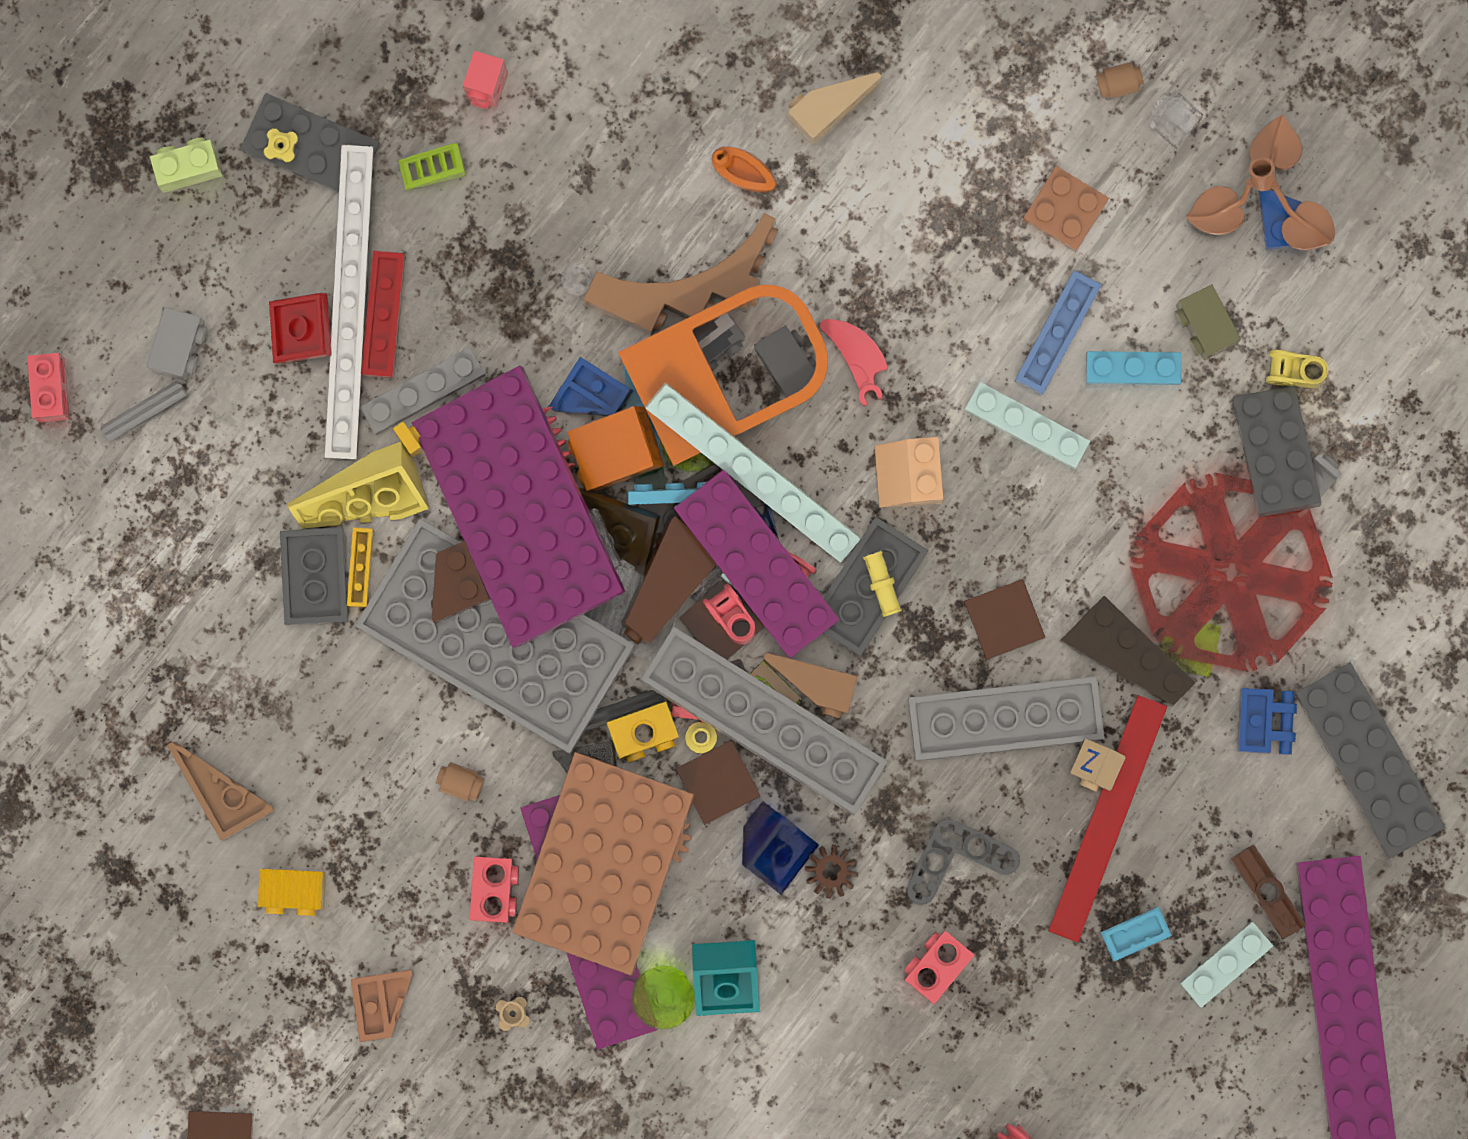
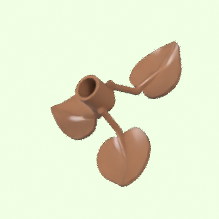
(1274, 147)

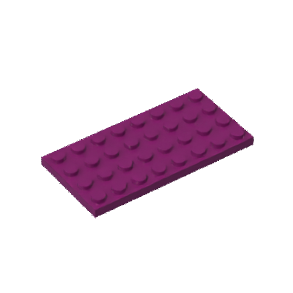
(518, 507)

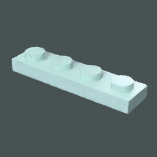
(1027, 425)

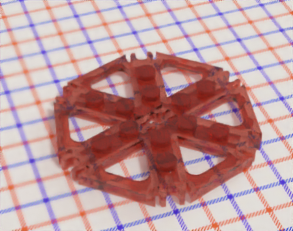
(1210, 595)

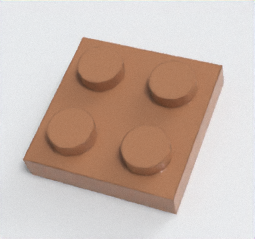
(1065, 209)

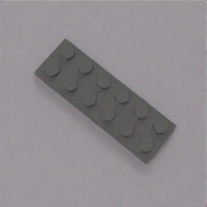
(1369, 760)

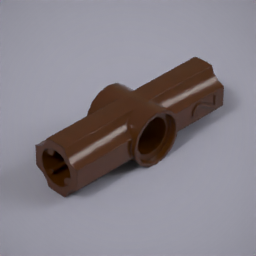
(1278, 910)

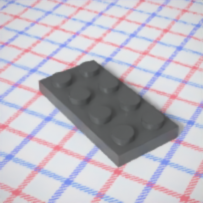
(318, 142)
(1276, 451)
(851, 591)

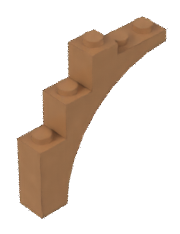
(644, 303)

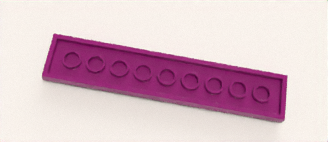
(1345, 999)

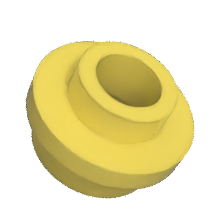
(701, 747)

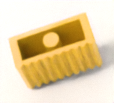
(291, 890)

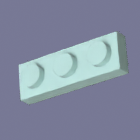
(1226, 964)

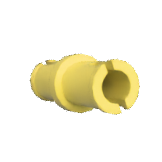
(882, 583)

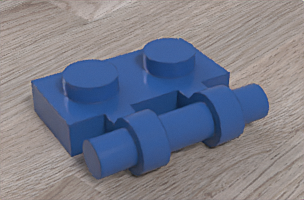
(1256, 721)

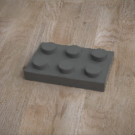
(314, 576)

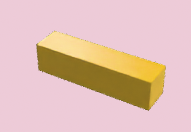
(360, 567)

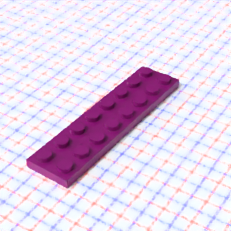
(603, 991)

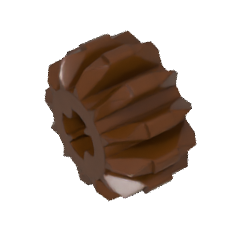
(841, 875)

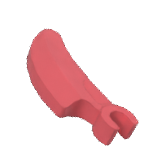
(860, 354)

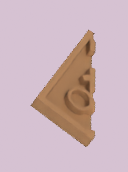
(222, 799)

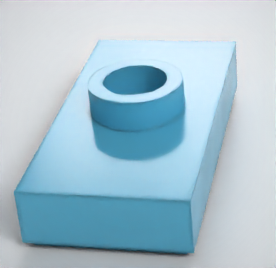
(1135, 934)

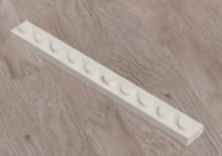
(349, 302)

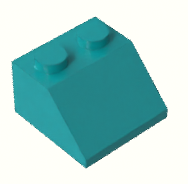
(725, 978)

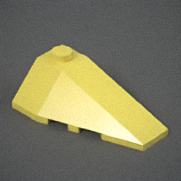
(372, 487)

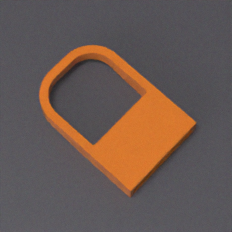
(679, 360)

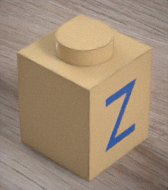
(1097, 766)

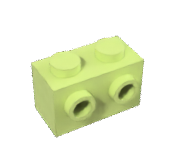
(186, 164)

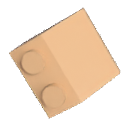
(909, 473)

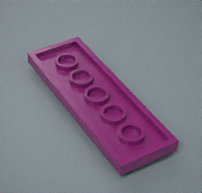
(756, 563)

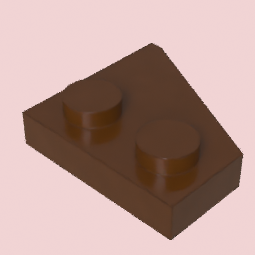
(456, 583)

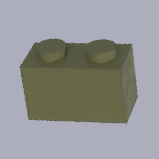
(1207, 322)

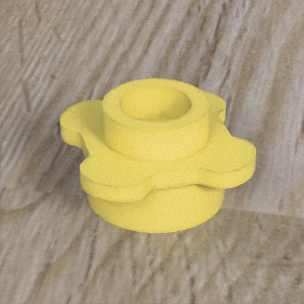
(285, 153)

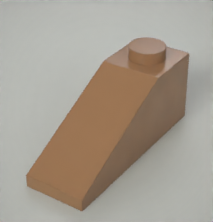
(820, 685)

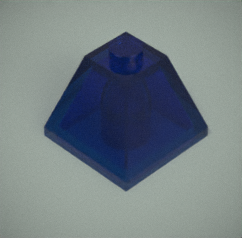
(774, 847)

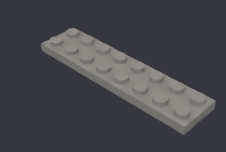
(763, 721)

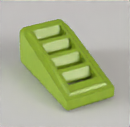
(440, 152)

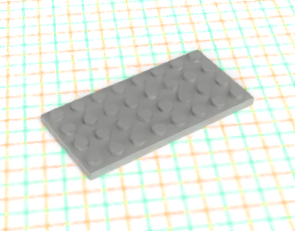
(543, 685)

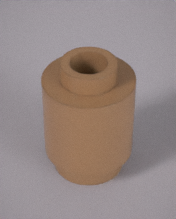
(1119, 80)
(460, 782)

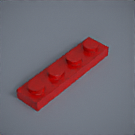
(383, 314)

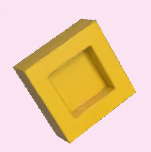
(409, 438)

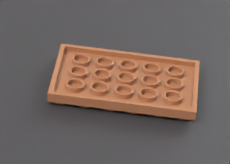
(603, 863)

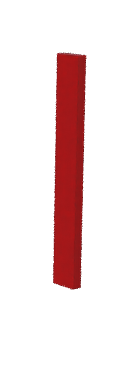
(1107, 821)

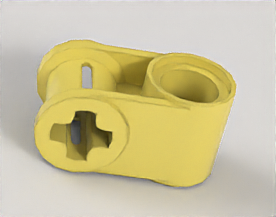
(1294, 369)

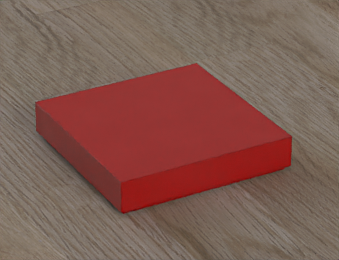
(300, 328)

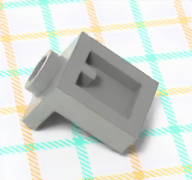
(1325, 472)

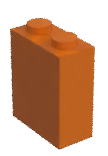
(614, 449)

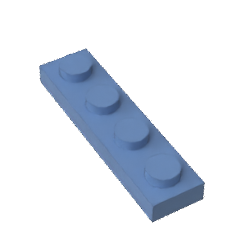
(1058, 332)

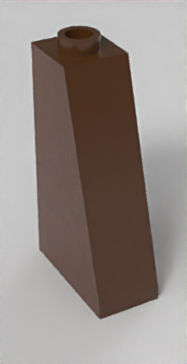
(668, 580)

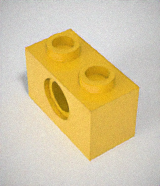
(624, 729)

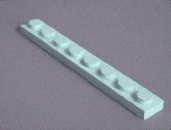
(752, 472)

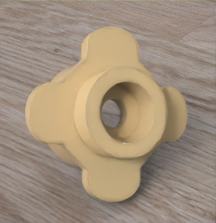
(504, 1009)

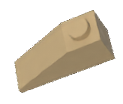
(827, 105)

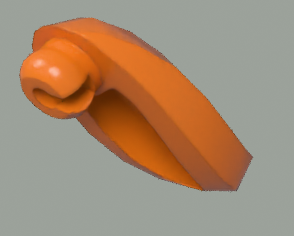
(743, 169)

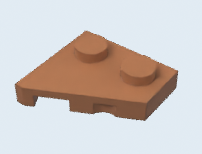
(379, 1003)

